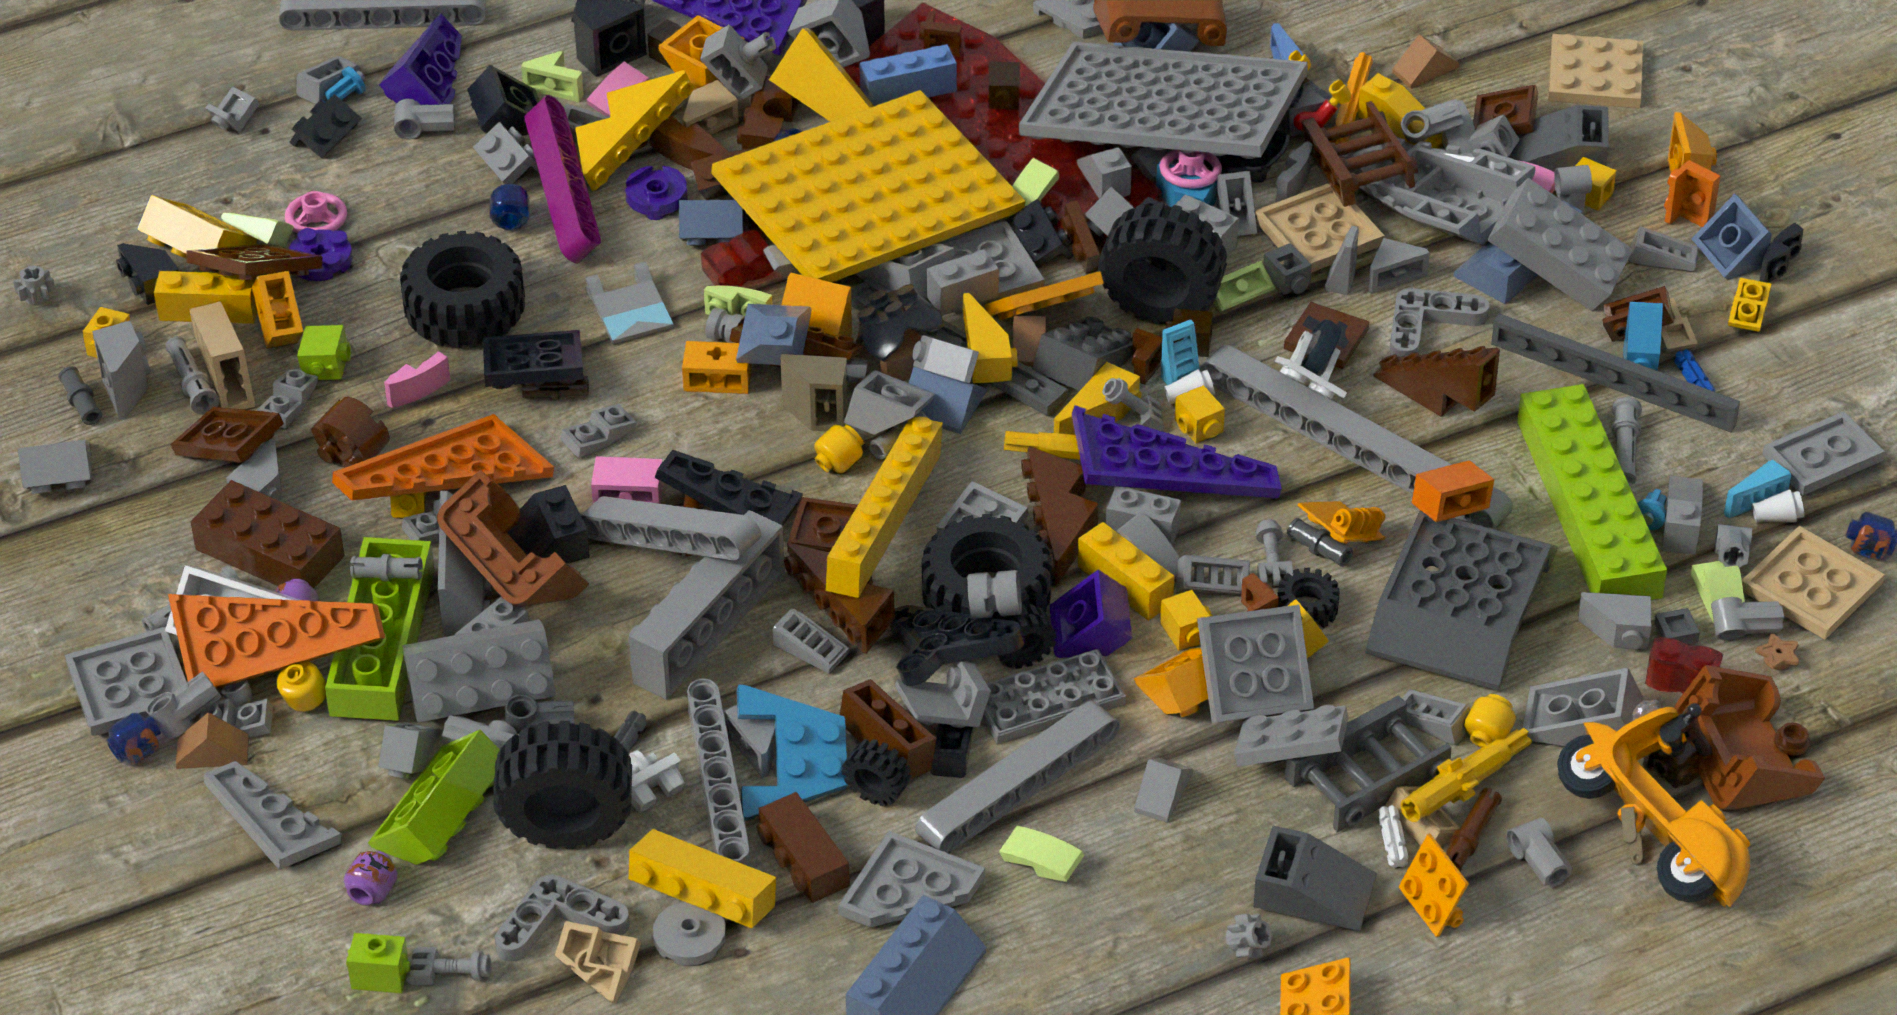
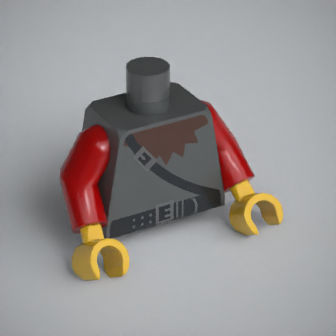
(1313, 103)

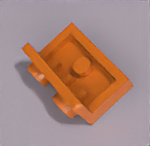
(1692, 194)

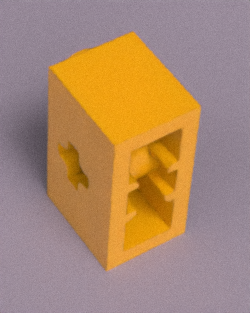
(277, 309)
(714, 368)

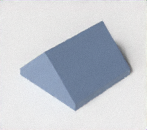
(1734, 239)
(953, 399)

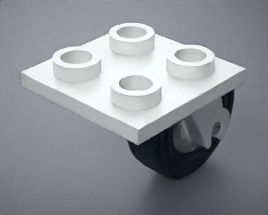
(1314, 354)

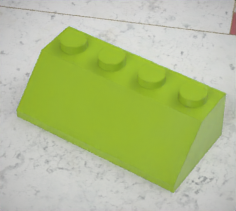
(439, 800)

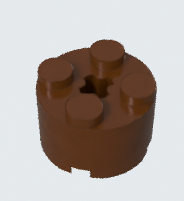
(349, 433)

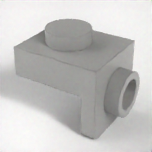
(233, 110)

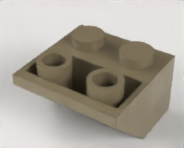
(815, 389)

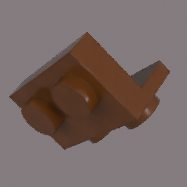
(1086, 243)
(1617, 311)

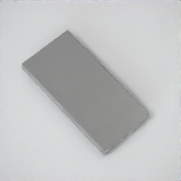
(1047, 694)

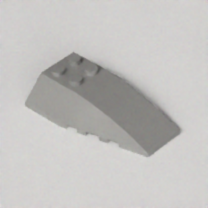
(1452, 190)

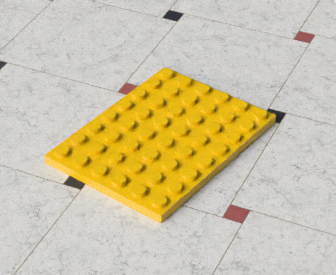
(867, 188)

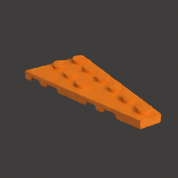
(445, 462)
(257, 636)

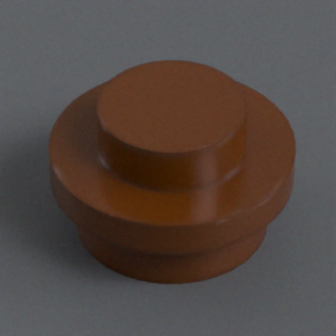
(1792, 739)

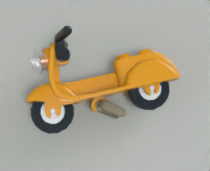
(1700, 849)

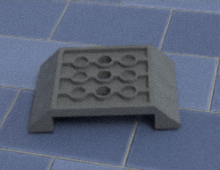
(1455, 623)

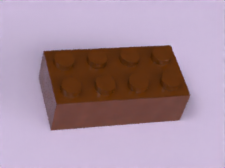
(266, 537)

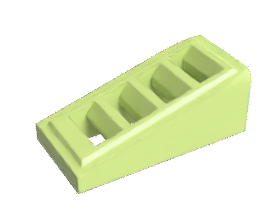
(267, 230)

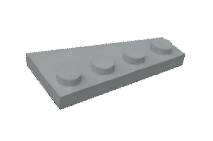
(269, 818)

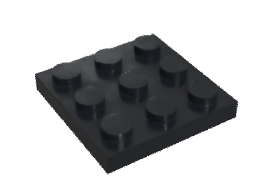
(532, 359)

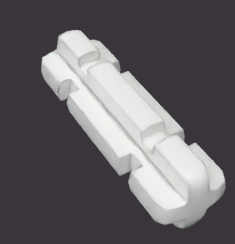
(1393, 836)

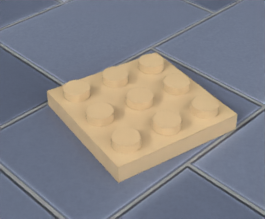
(1595, 70)
(1317, 225)
(1812, 582)

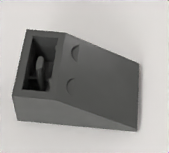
(1566, 137)
(1080, 349)
(1312, 880)

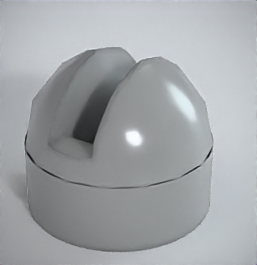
(239, 693)

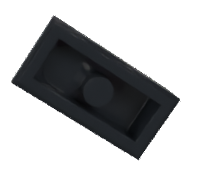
(951, 751)

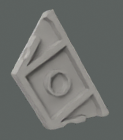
(1071, 14)

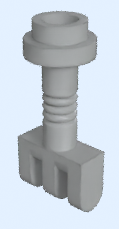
(1149, 408)
(1269, 533)
(427, 964)

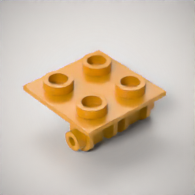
(1346, 523)
(1434, 887)
(1317, 989)

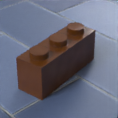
(876, 716)
(803, 847)

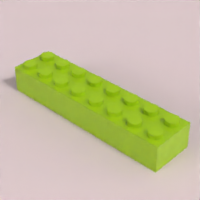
(1590, 493)

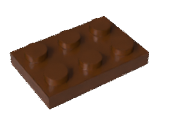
(227, 434)

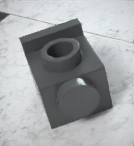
(1293, 274)

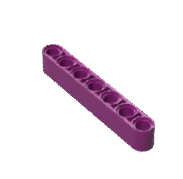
(562, 179)

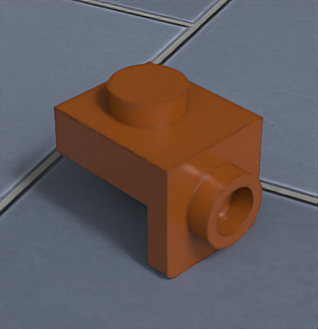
(1257, 594)

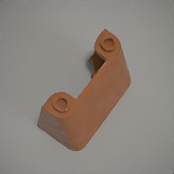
(1123, 18)
(478, 525)
(1744, 760)

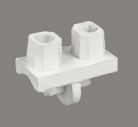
(650, 772)

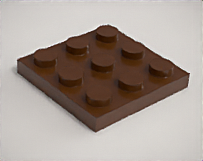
(253, 259)

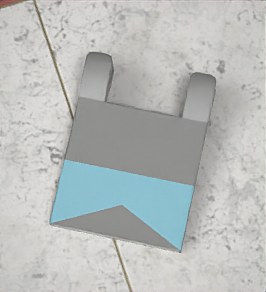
(631, 309)

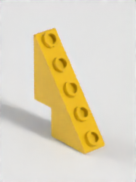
(632, 119)

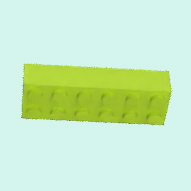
(373, 676)

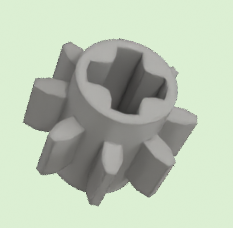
(34, 285)
(1248, 936)

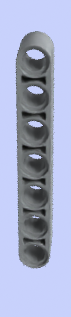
(368, 14)
(670, 528)
(717, 771)
(1017, 777)

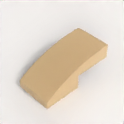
(1678, 334)

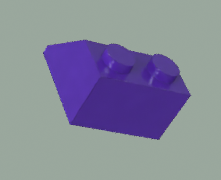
(1091, 617)

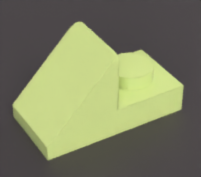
(551, 77)
(1717, 582)

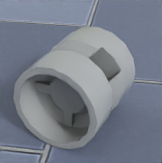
(994, 594)

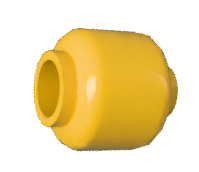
(838, 449)
(302, 686)
(1489, 719)

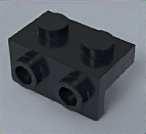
(326, 126)
(1039, 233)

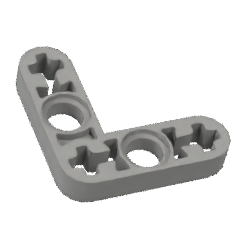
(1417, 313)
(551, 906)

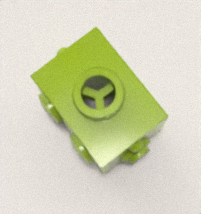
(324, 351)
(378, 962)

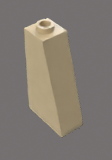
(222, 356)

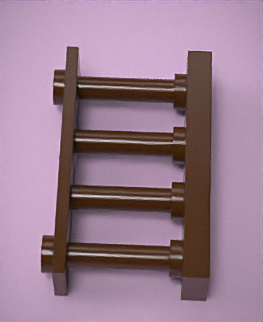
(1337, 169)

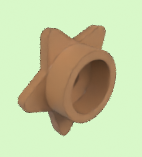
(1778, 660)

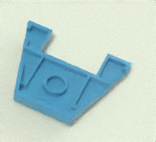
(807, 749)

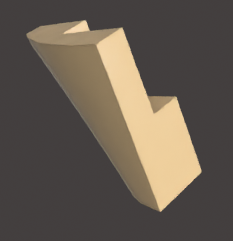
(598, 957)

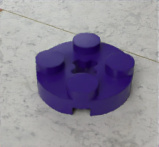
(670, 188)
(333, 247)

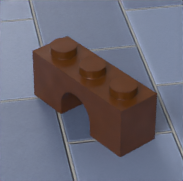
(766, 115)

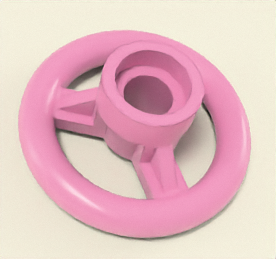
(1190, 165)
(316, 210)

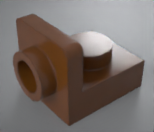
(941, 34)
(1146, 354)

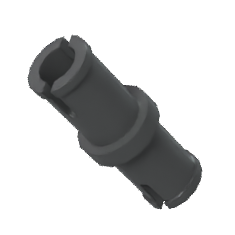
(80, 395)
(1319, 542)

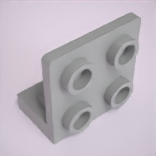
(955, 703)

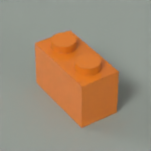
(1452, 491)

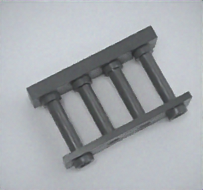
(1361, 735)

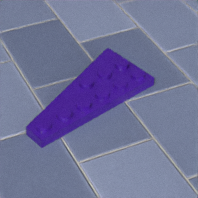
(746, 17)
(1162, 461)

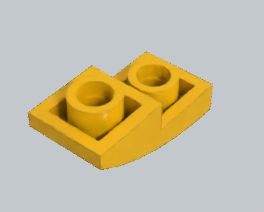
(1749, 304)

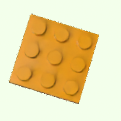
(1045, 296)

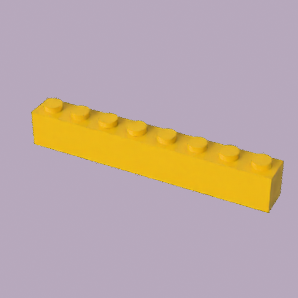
(883, 507)

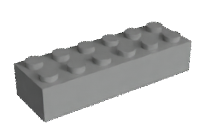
(703, 611)

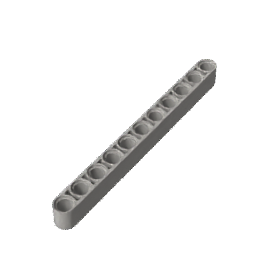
(1333, 425)

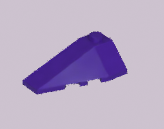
(427, 67)

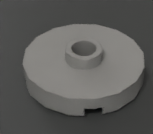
(688, 934)

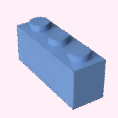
(894, 76)

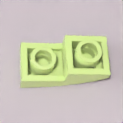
(1035, 181)
(733, 299)
(1045, 853)

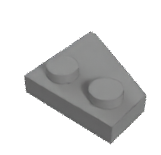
(981, 500)

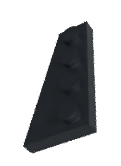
(725, 490)

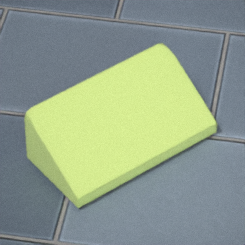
(1243, 286)

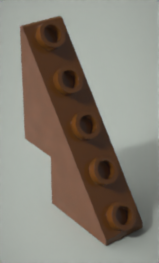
(1444, 378)
(1058, 508)
(859, 618)

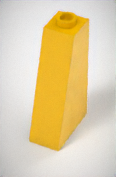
(818, 79)

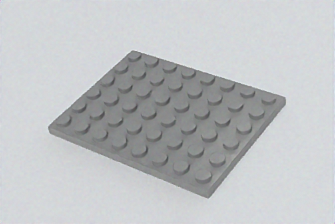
(1164, 99)

